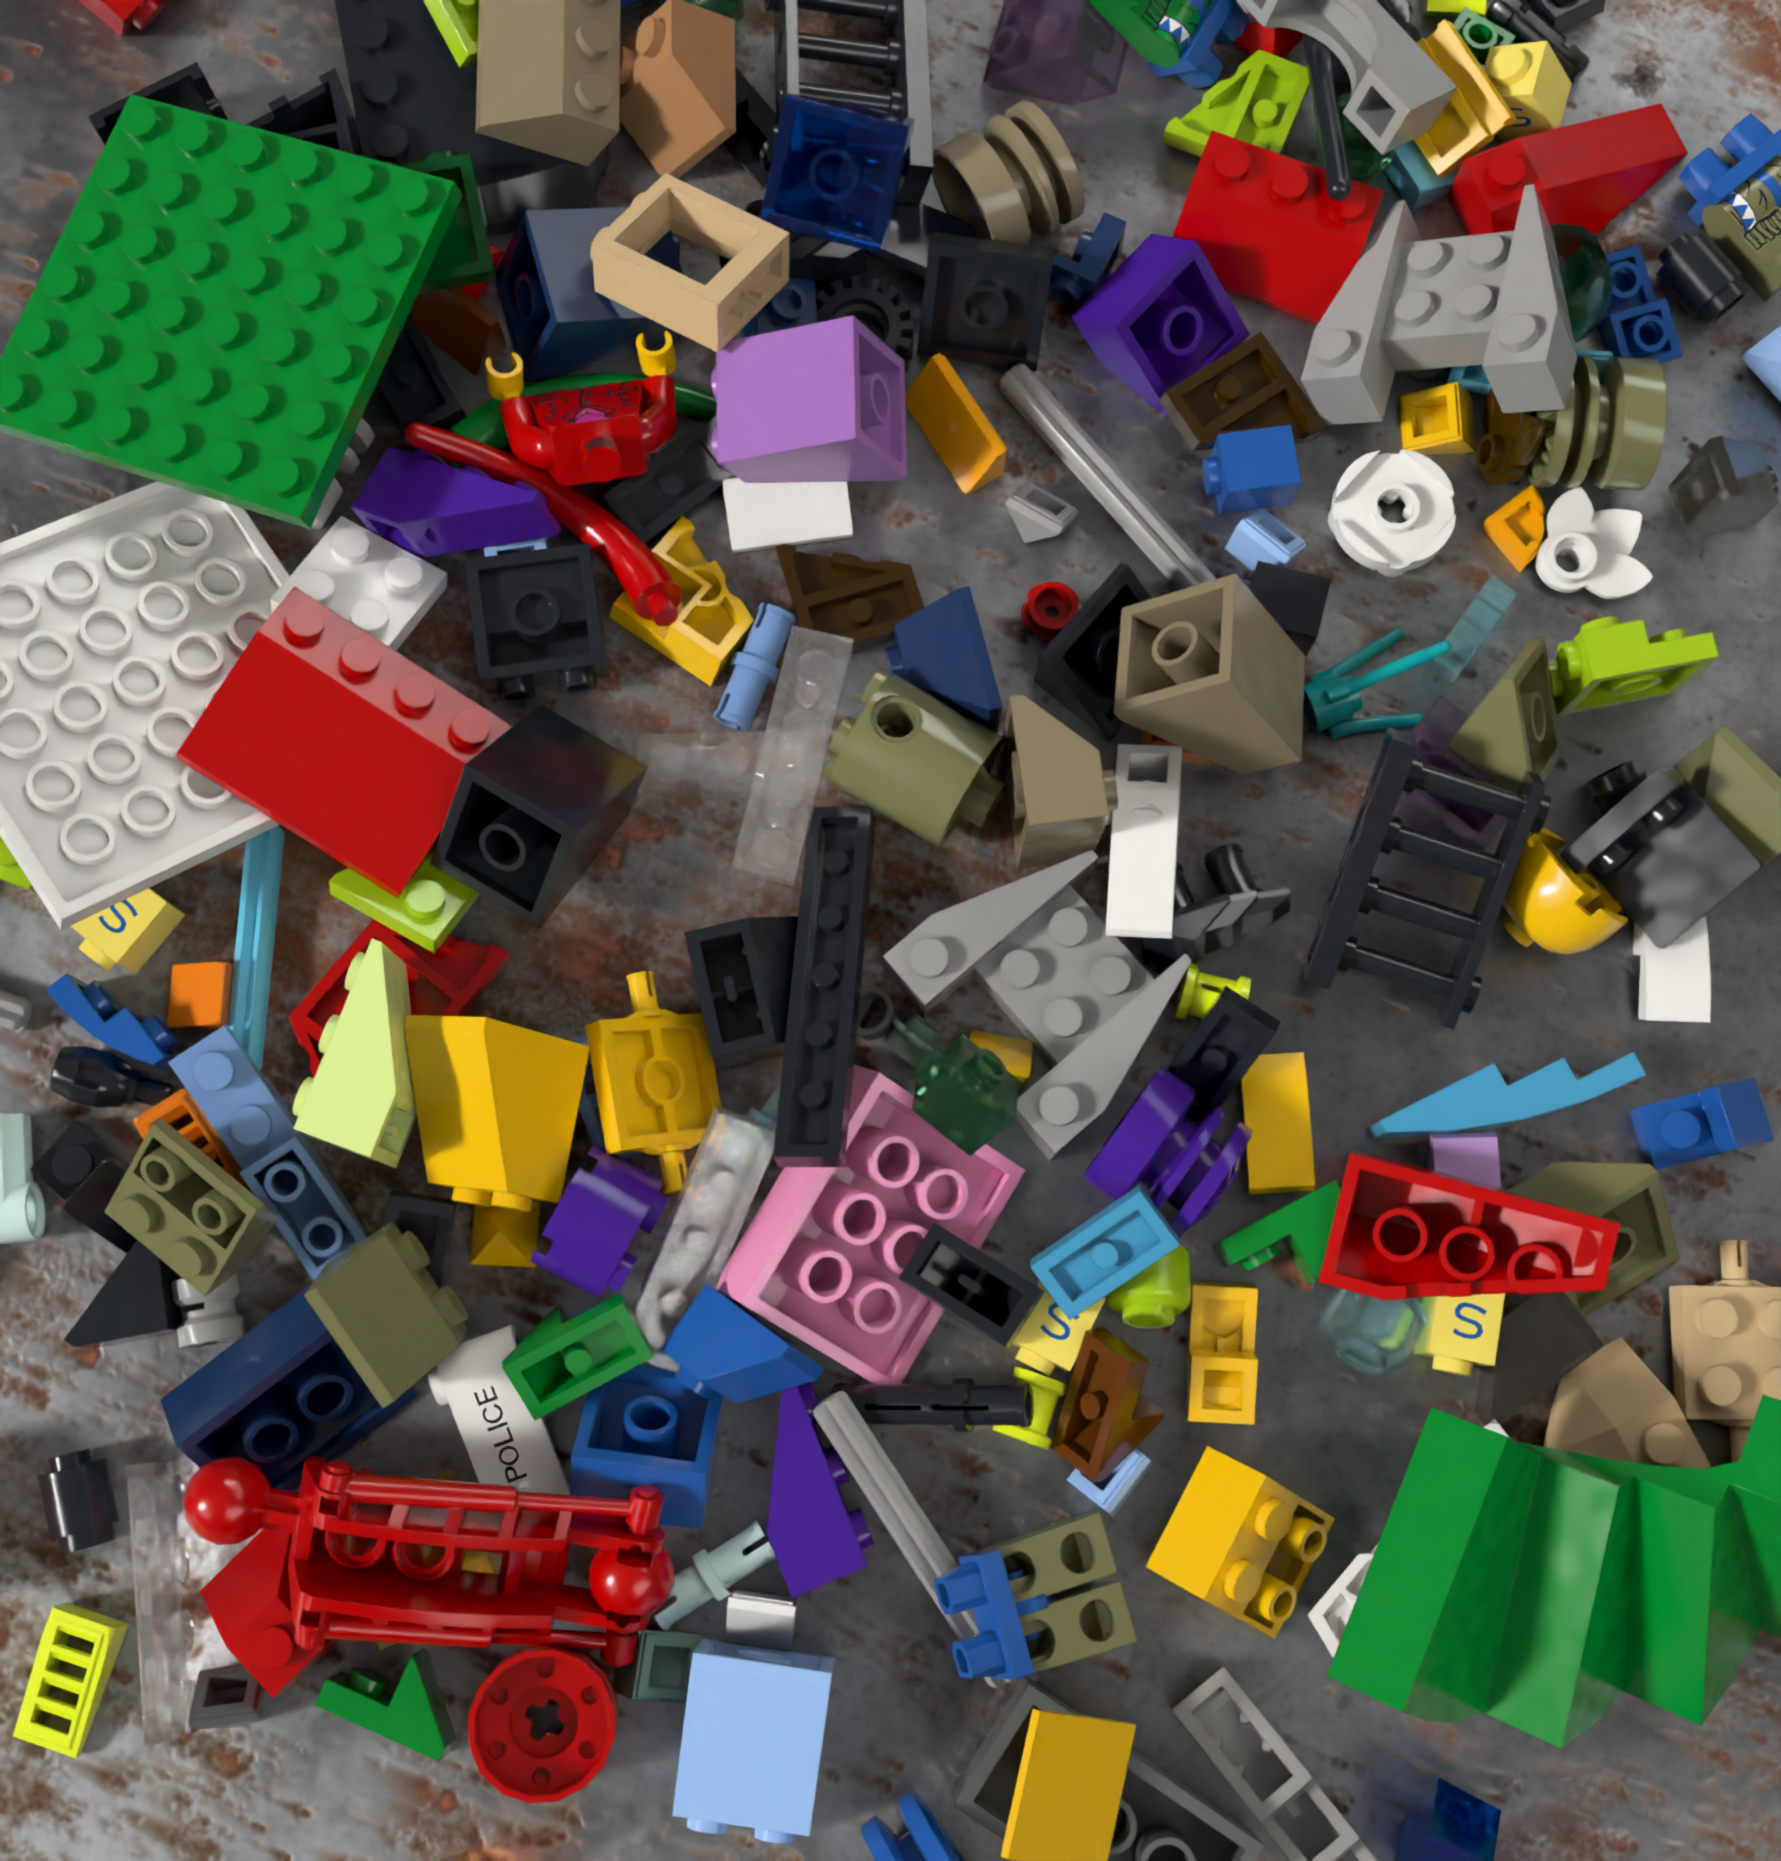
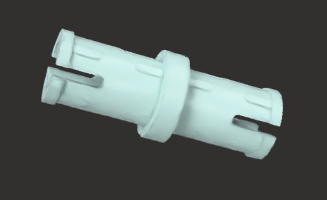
(715, 1573)

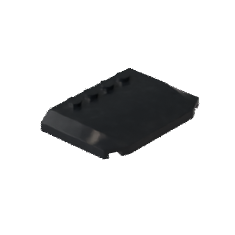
(420, 102)

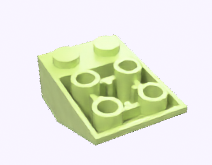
(364, 1081)

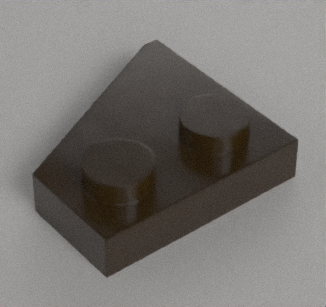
(1241, 393)
(848, 594)

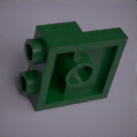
(465, 249)

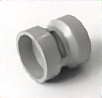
(208, 1318)

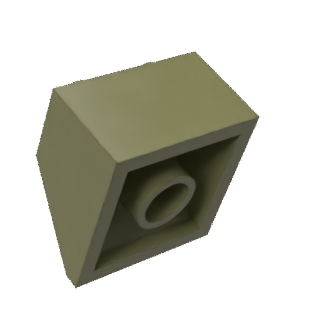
(388, 1311)

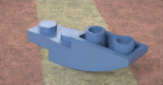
(273, 1156)

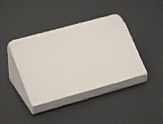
(785, 513)

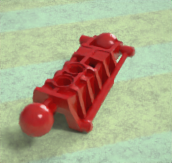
(369, 1569)

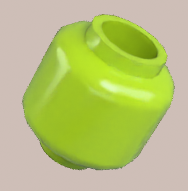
(1155, 1293)

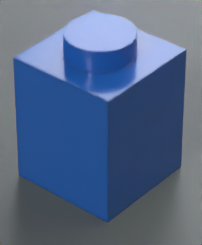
(1252, 469)

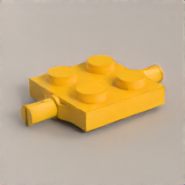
(653, 1080)

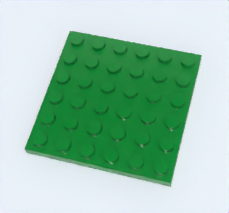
(221, 307)

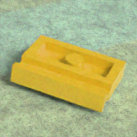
(1473, 111)

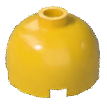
(1554, 904)

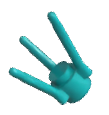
(1334, 698)

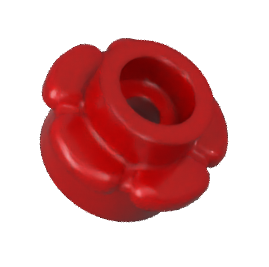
(1046, 596)

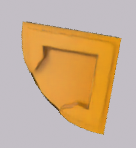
(1518, 527)

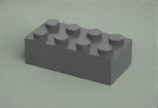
(1156, 1811)

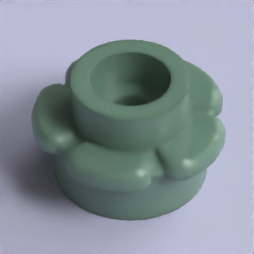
(912, 1038)

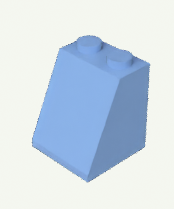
(752, 1739)

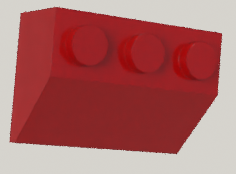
(1274, 226)

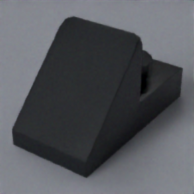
(86, 1177)

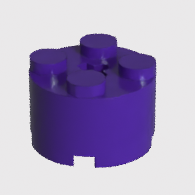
(599, 1223)

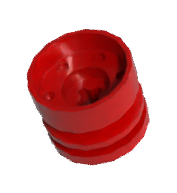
(536, 1764)

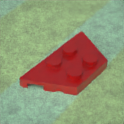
(437, 982)

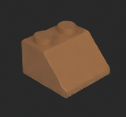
(679, 85)

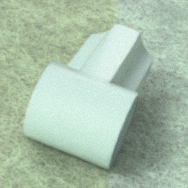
(20, 1198)

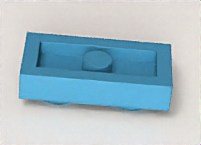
(1104, 1252)

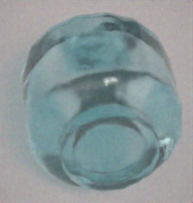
(1376, 1332)

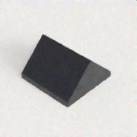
(1083, 657)

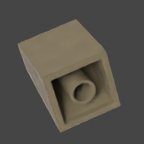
(1212, 676)

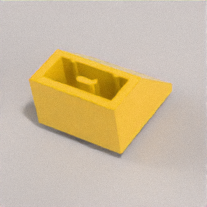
(1241, 1542)

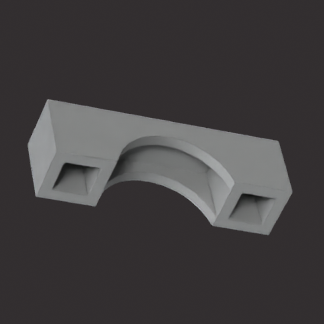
(1392, 80)

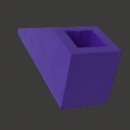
(448, 509)
(807, 1513)

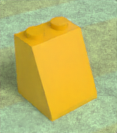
(494, 1107)

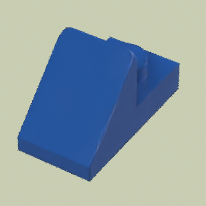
(1701, 1124)

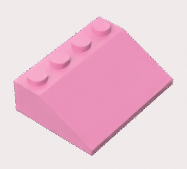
(837, 1238)

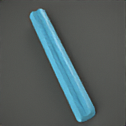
(256, 941)

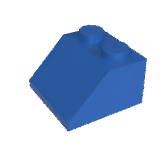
(649, 1433)

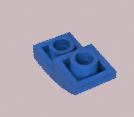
(1635, 321)
(126, 1032)

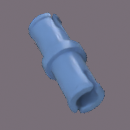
(754, 667)

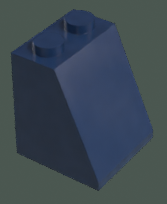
(552, 299)

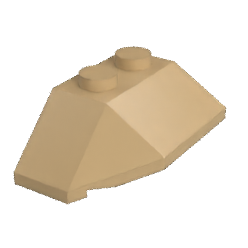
(1621, 1412)

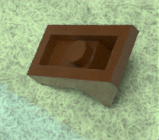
(1103, 1406)

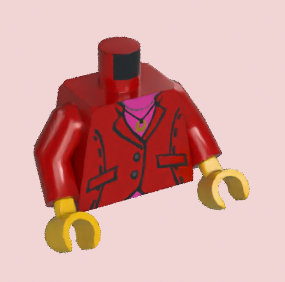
(592, 429)

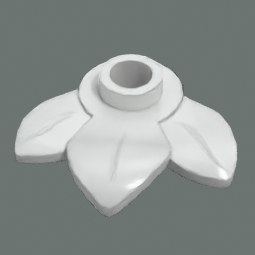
(1595, 544)

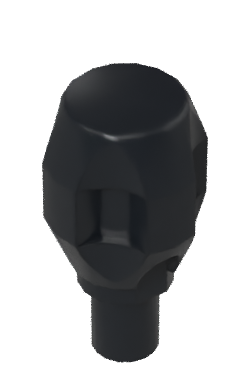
(103, 1080)

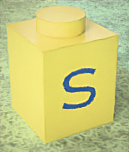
(1531, 85)
(128, 930)
(1461, 1332)
(1050, 1337)

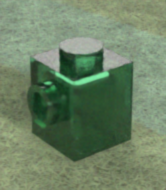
(965, 1094)

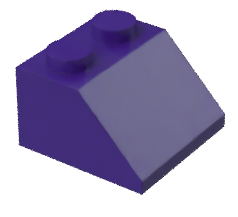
(1160, 317)

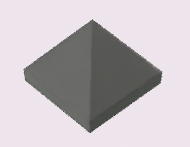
(225, 1698)

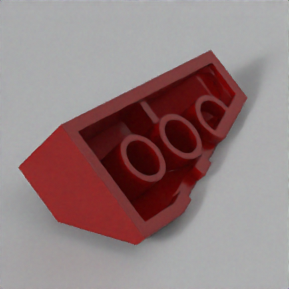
(1436, 1234)

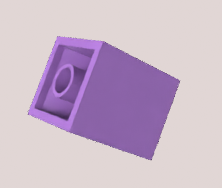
(811, 406)

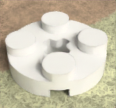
(1388, 477)

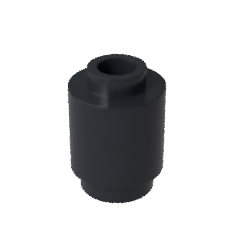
(1701, 276)
(79, 1501)

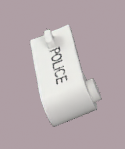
(493, 1419)

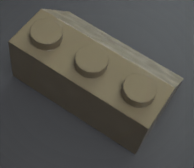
(549, 75)
(1053, 787)

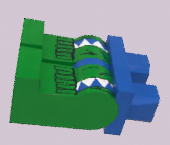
(1177, 33)

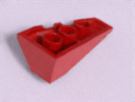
(1579, 171)

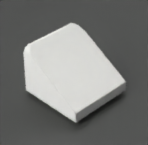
(761, 1619)

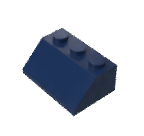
(276, 1399)

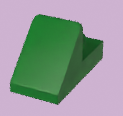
(1300, 1225)
(575, 1355)
(409, 1717)

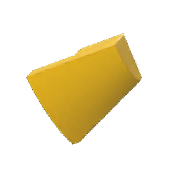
(709, 617)

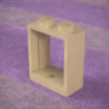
(700, 312)

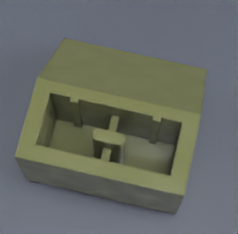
(189, 1210)

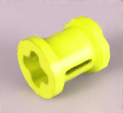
(1201, 989)
(1046, 1395)

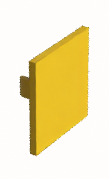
(1068, 1788)

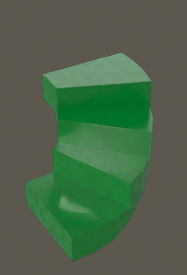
(1564, 1579)

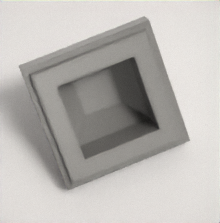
(1039, 513)

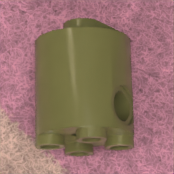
(916, 760)

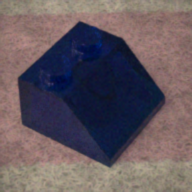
(836, 171)

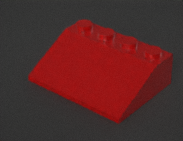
(340, 741)

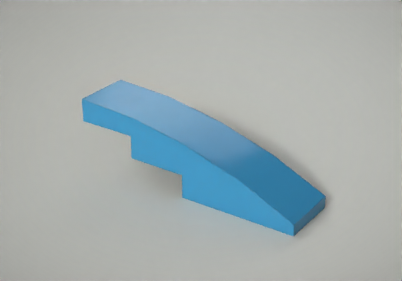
(1487, 1103)

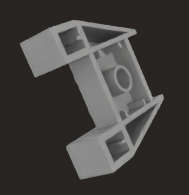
(1445, 306)
(1055, 978)

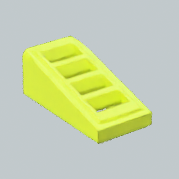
(107, 1637)

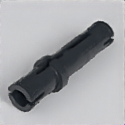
(1005, 1404)

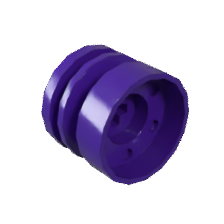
(1169, 1153)

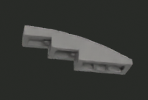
(1267, 1774)

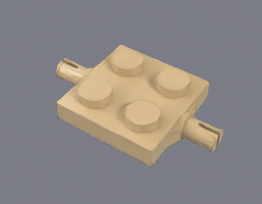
(1726, 1346)

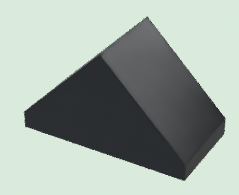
(971, 1286)
(131, 1304)

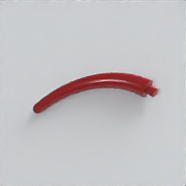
(629, 559)

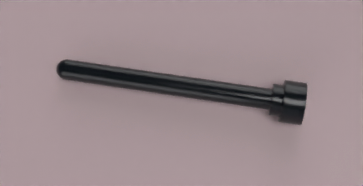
(1327, 119)

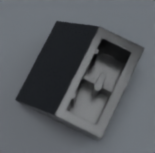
(744, 985)

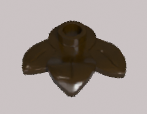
(1508, 443)

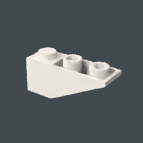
(1144, 841)

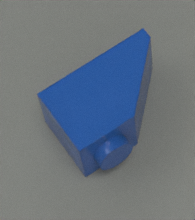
(734, 1351)

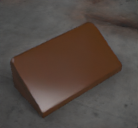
(459, 327)

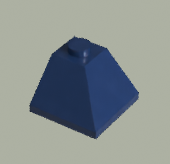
(948, 657)

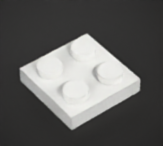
(367, 582)

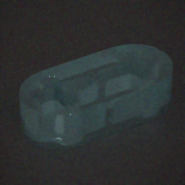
(1473, 628)

